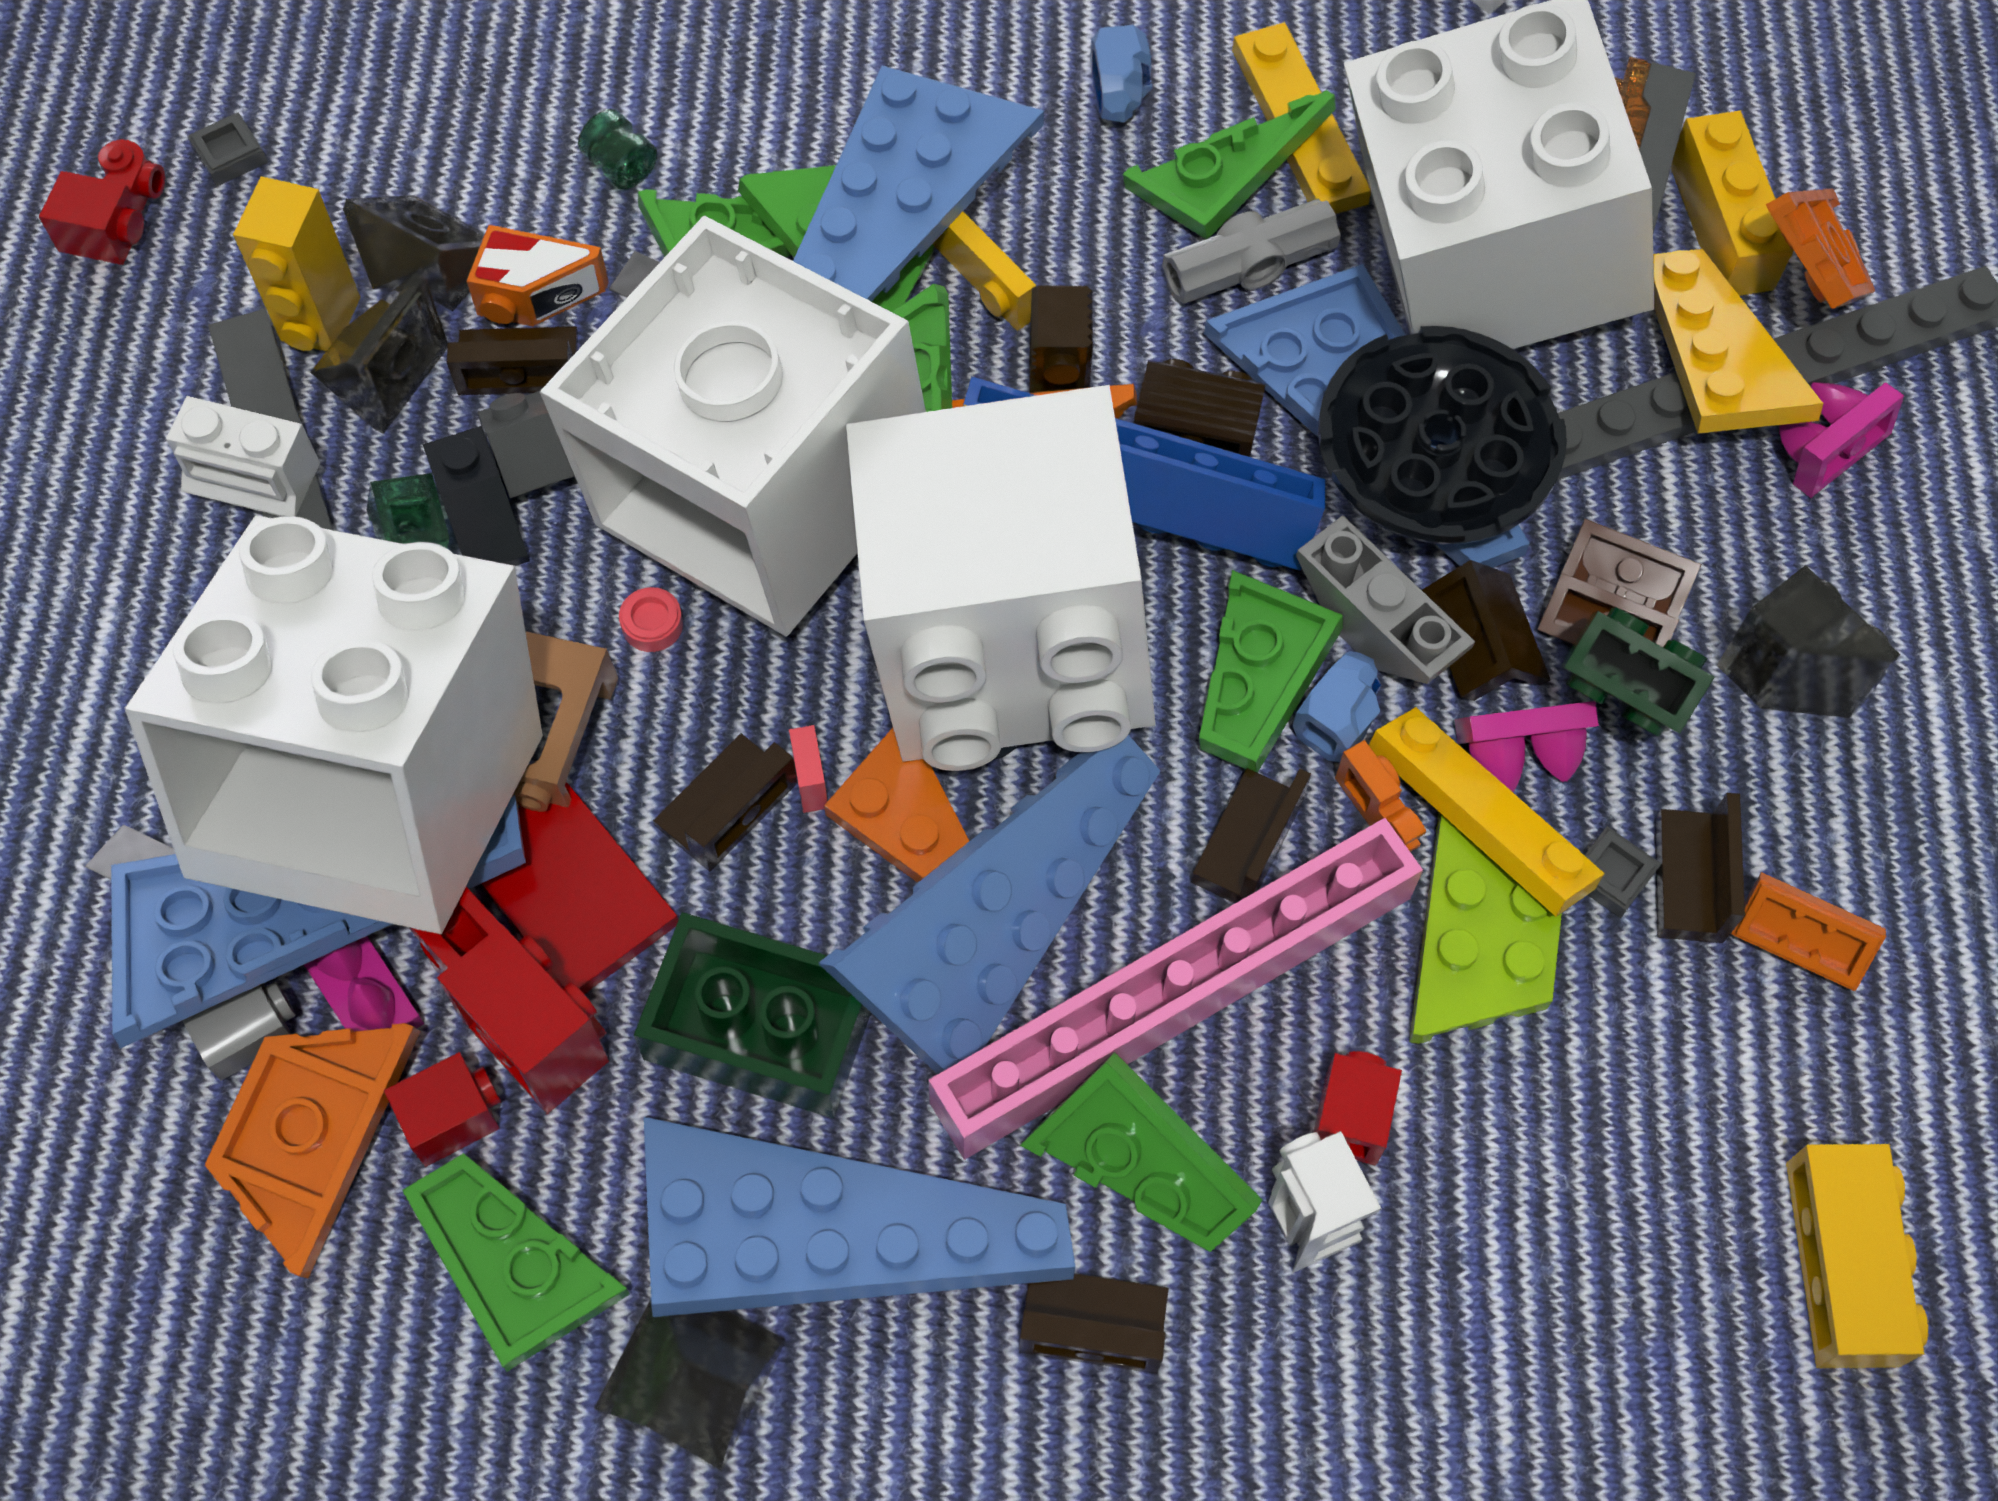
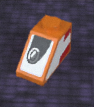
(532, 276)

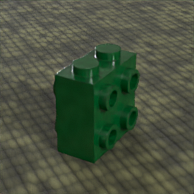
(1653, 680)

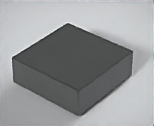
(227, 149)
(1625, 870)

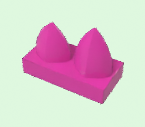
(1855, 429)
(1555, 733)
(362, 988)

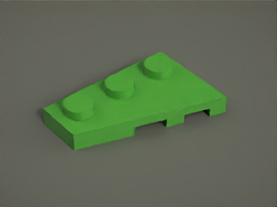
(1262, 668)
(1139, 1147)
(507, 1262)

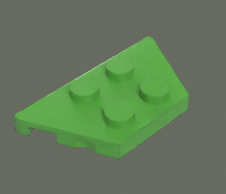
(787, 206)

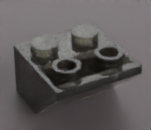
(1807, 651)

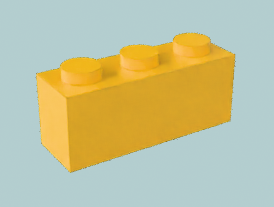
(1728, 199)
(297, 263)
(1856, 1256)

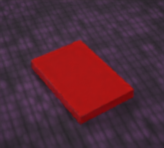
(579, 895)

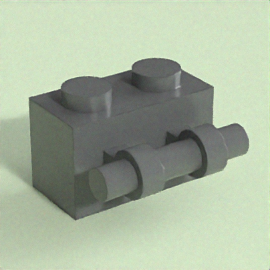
(524, 443)

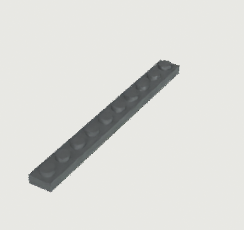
(1821, 353)

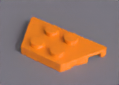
(1823, 246)
(305, 1131)

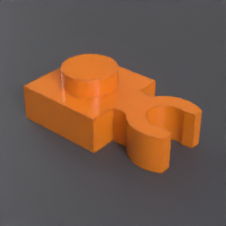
(1375, 792)

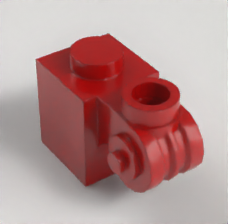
(103, 215)

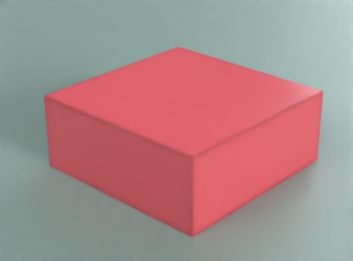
(808, 768)

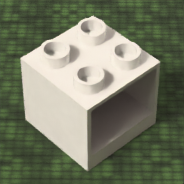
(1507, 176)
(721, 415)
(1001, 577)
(341, 721)

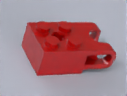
(516, 1003)

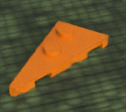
(898, 811)

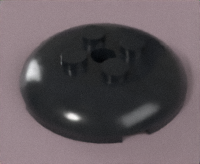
(1453, 389)

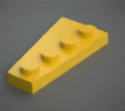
(1722, 352)

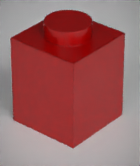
(1359, 1102)
(444, 1108)

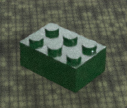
(752, 1016)

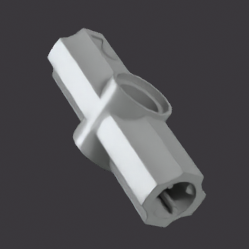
(1251, 250)

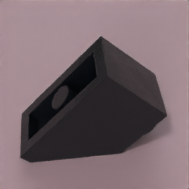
(475, 498)

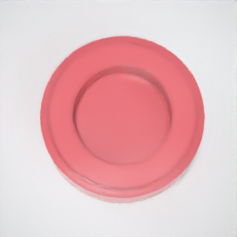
(651, 619)

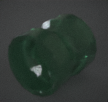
(623, 154)

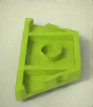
(1483, 943)

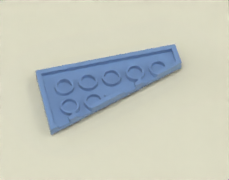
(907, 176)
(1300, 343)
(982, 920)
(201, 943)
(792, 1226)

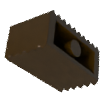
(1060, 338)
(1201, 405)

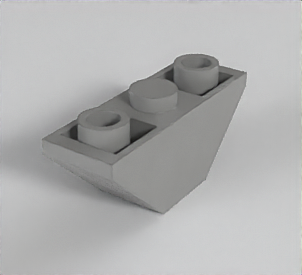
(1380, 605)

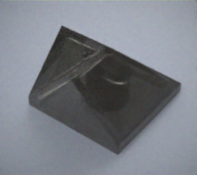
(411, 237)
(385, 354)
(691, 1381)

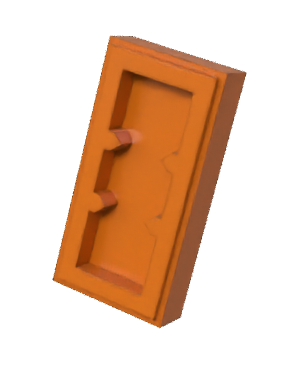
(1809, 931)

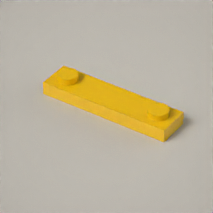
(1279, 76)
(989, 270)
(1486, 811)

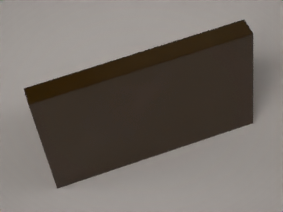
(509, 358)
(1491, 613)
(727, 800)
(1249, 835)
(1700, 872)
(1096, 1322)

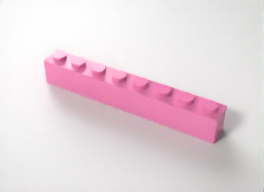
(1173, 987)

